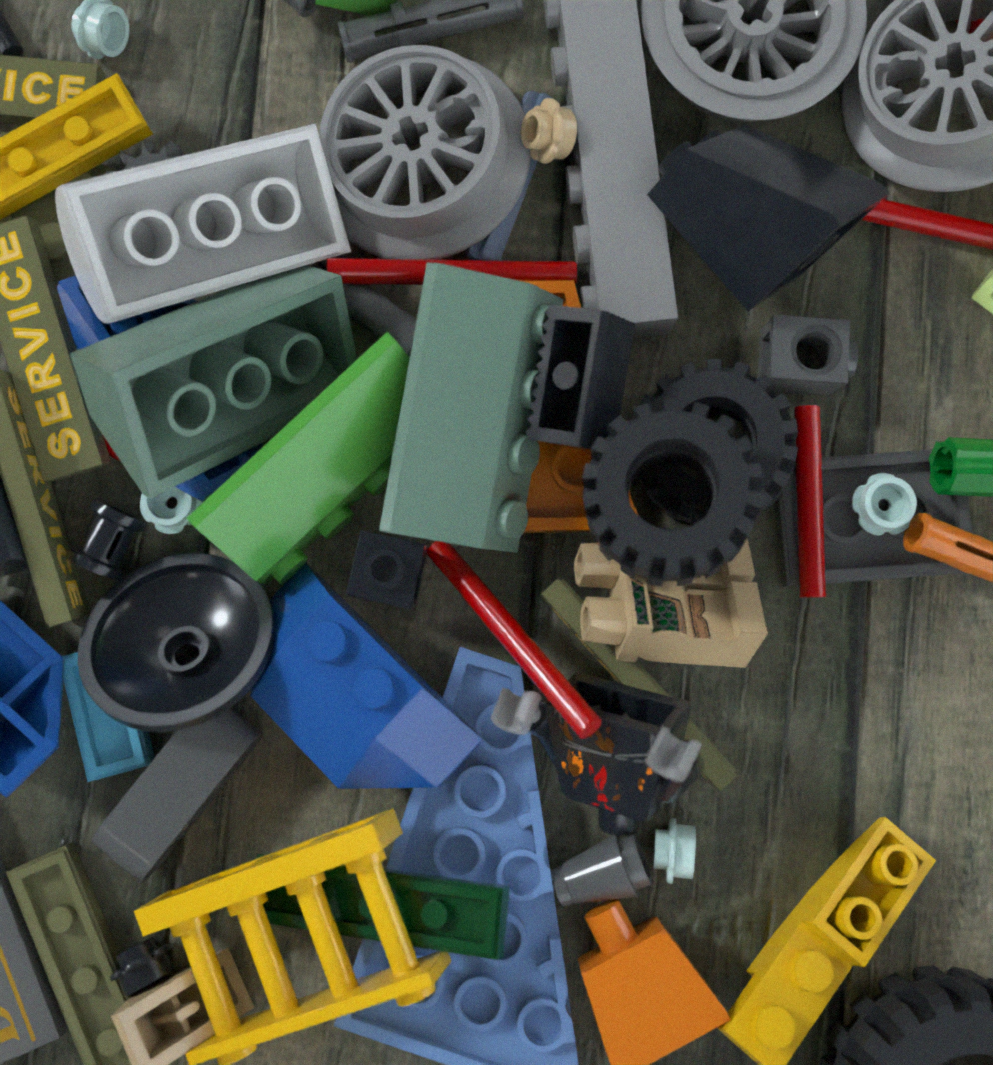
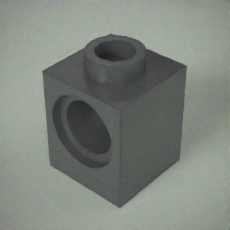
(826, 335)

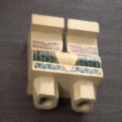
(696, 623)

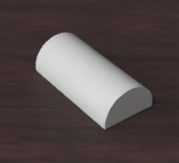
(200, 222)

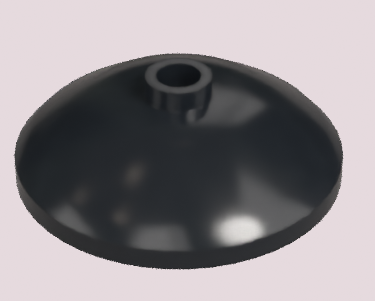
(160, 618)

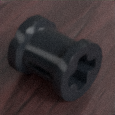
(105, 540)

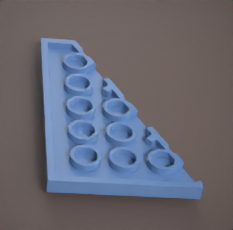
(486, 830)

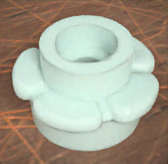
(100, 28)
(901, 504)
(165, 519)
(675, 850)

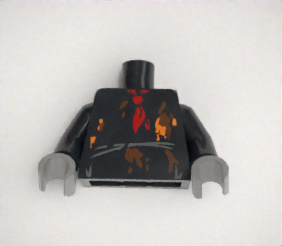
(627, 762)

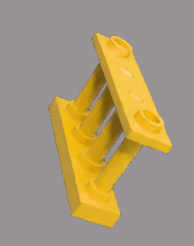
(302, 872)

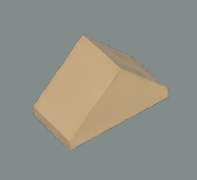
(171, 1016)

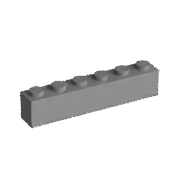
(614, 162)

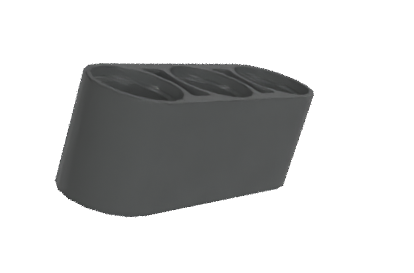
(174, 792)

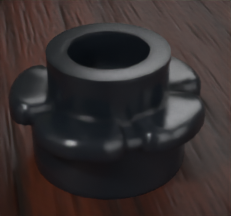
(142, 965)

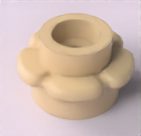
(549, 131)

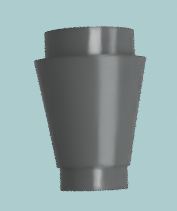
(603, 872)

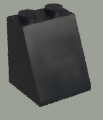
(759, 207)

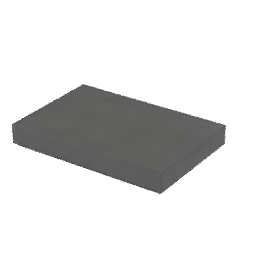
(849, 549)

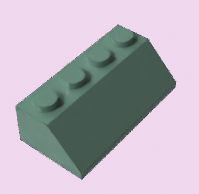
(216, 374)
(464, 411)

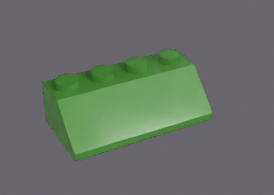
(311, 470)

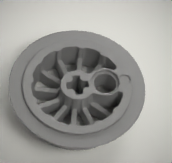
(839, 38)
(885, 121)
(489, 151)

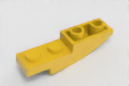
(822, 939)

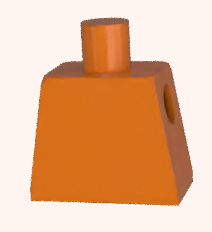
(644, 988)

